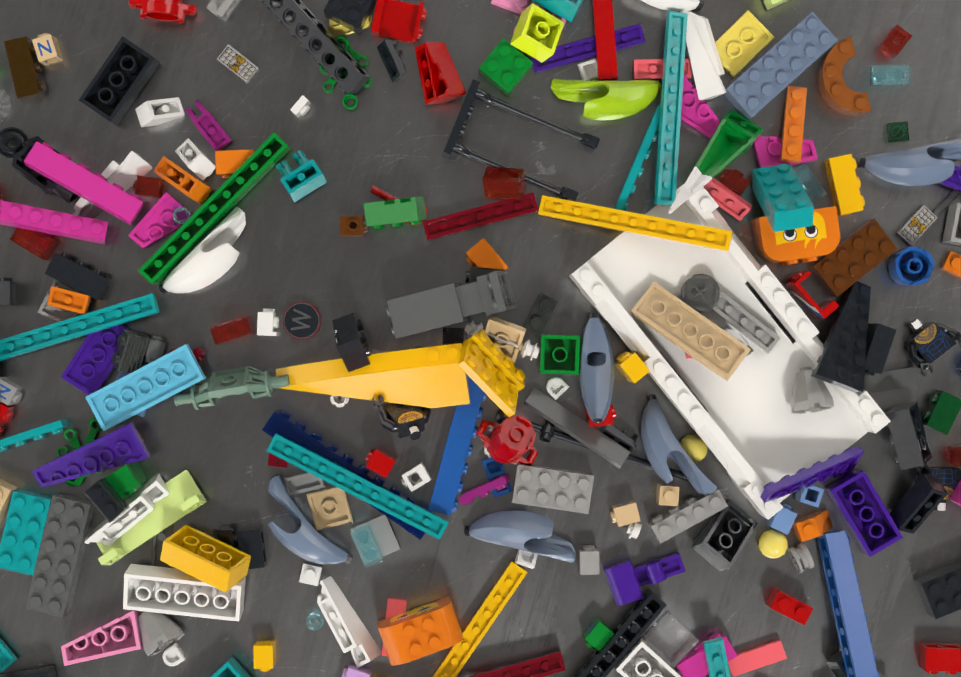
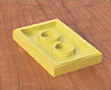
(742, 43)

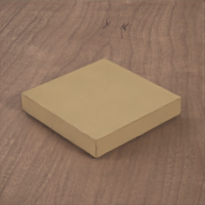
(329, 507)

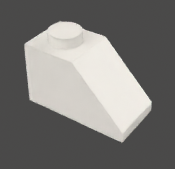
(159, 111)
(195, 159)

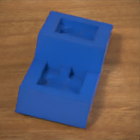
(495, 469)

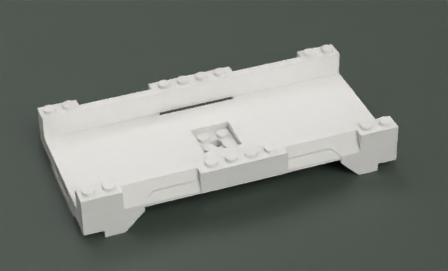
(750, 414)

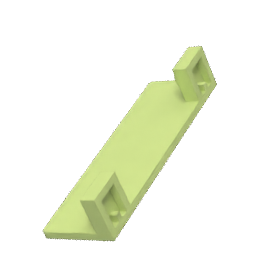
(181, 501)

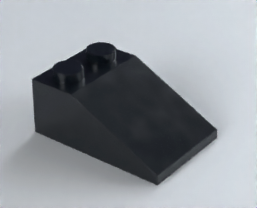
(725, 536)

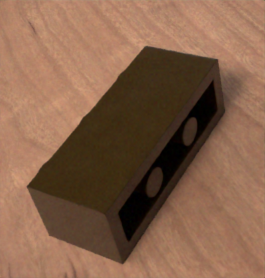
(25, 69)

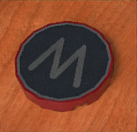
(301, 320)

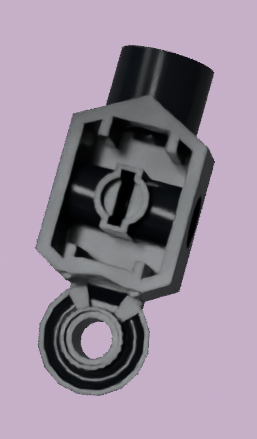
(20, 153)

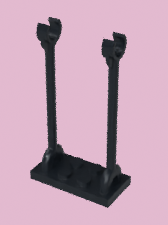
(466, 110)

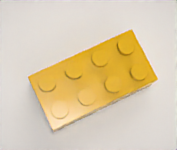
(205, 558)

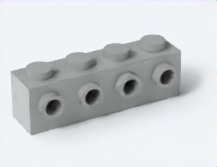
(687, 515)

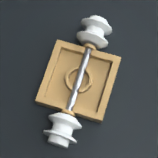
(507, 336)

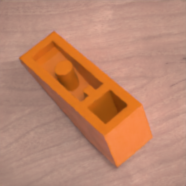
(182, 180)

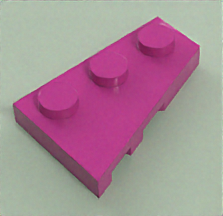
(696, 111)
(769, 151)
(158, 221)

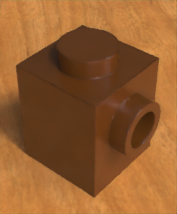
(352, 226)

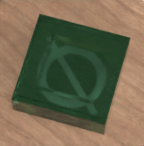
(898, 132)

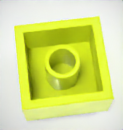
(537, 33)

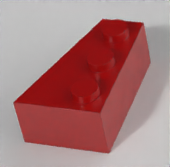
(438, 73)

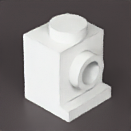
(267, 323)
(423, 474)

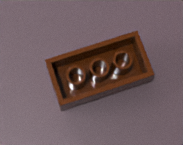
(853, 258)

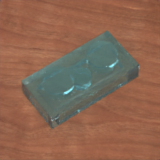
(890, 75)
(810, 183)
(366, 546)

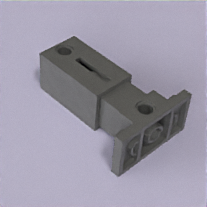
(450, 304)

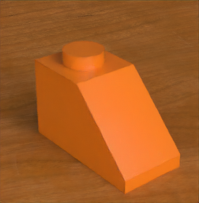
(230, 160)
(485, 257)
(812, 525)

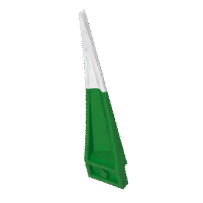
(729, 142)

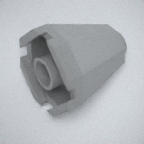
(809, 393)
(157, 632)

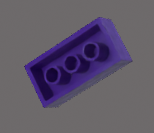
(863, 512)

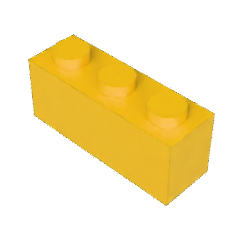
(844, 184)
(631, 366)

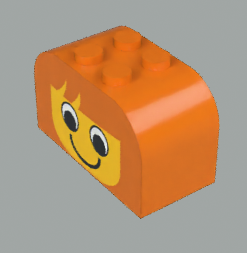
(798, 243)
(420, 631)

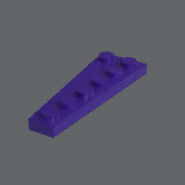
(106, 452)
(819, 471)

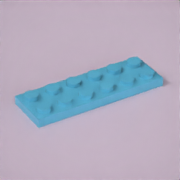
(145, 387)

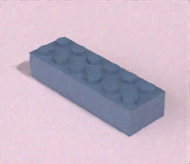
(780, 66)

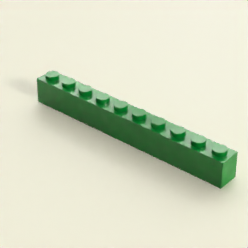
(214, 209)

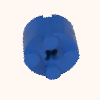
(918, 274)

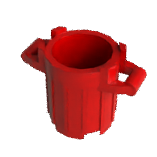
(163, 9)
(509, 440)

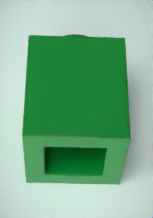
(598, 635)

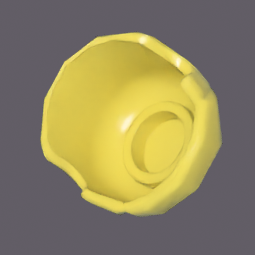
(694, 447)
(773, 543)

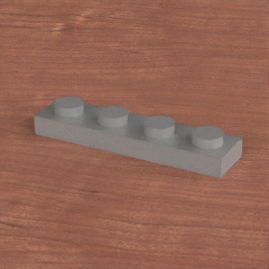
(745, 323)

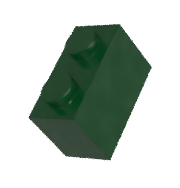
(941, 412)

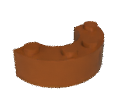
(832, 85)

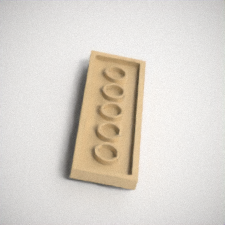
(690, 331)

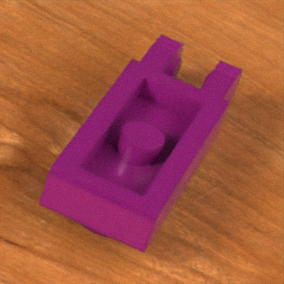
(209, 127)
(483, 489)

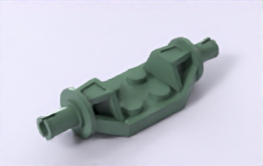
(231, 382)

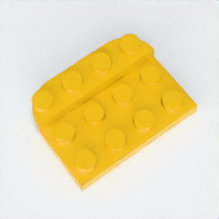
(492, 371)

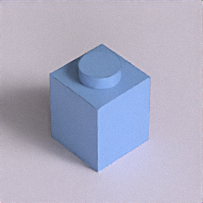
(810, 495)
(783, 519)

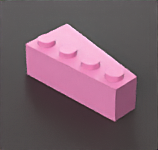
(110, 639)

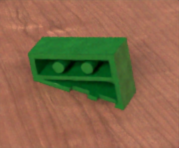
(395, 212)

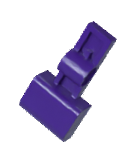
(627, 580)

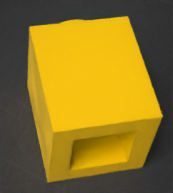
(264, 655)

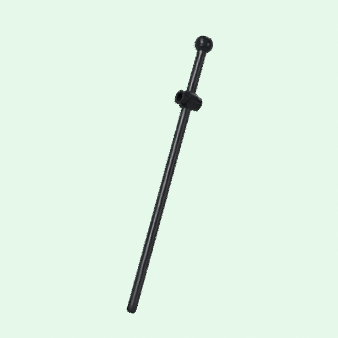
(548, 431)

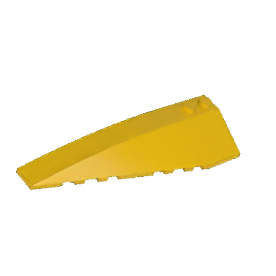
(408, 377)

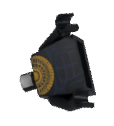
(929, 343)
(402, 418)
(948, 477)

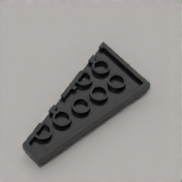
(846, 343)

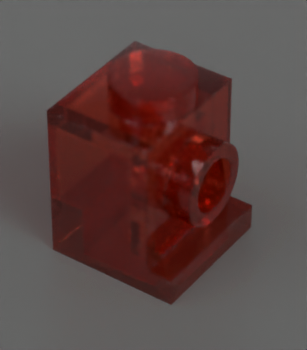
(897, 34)
(734, 180)

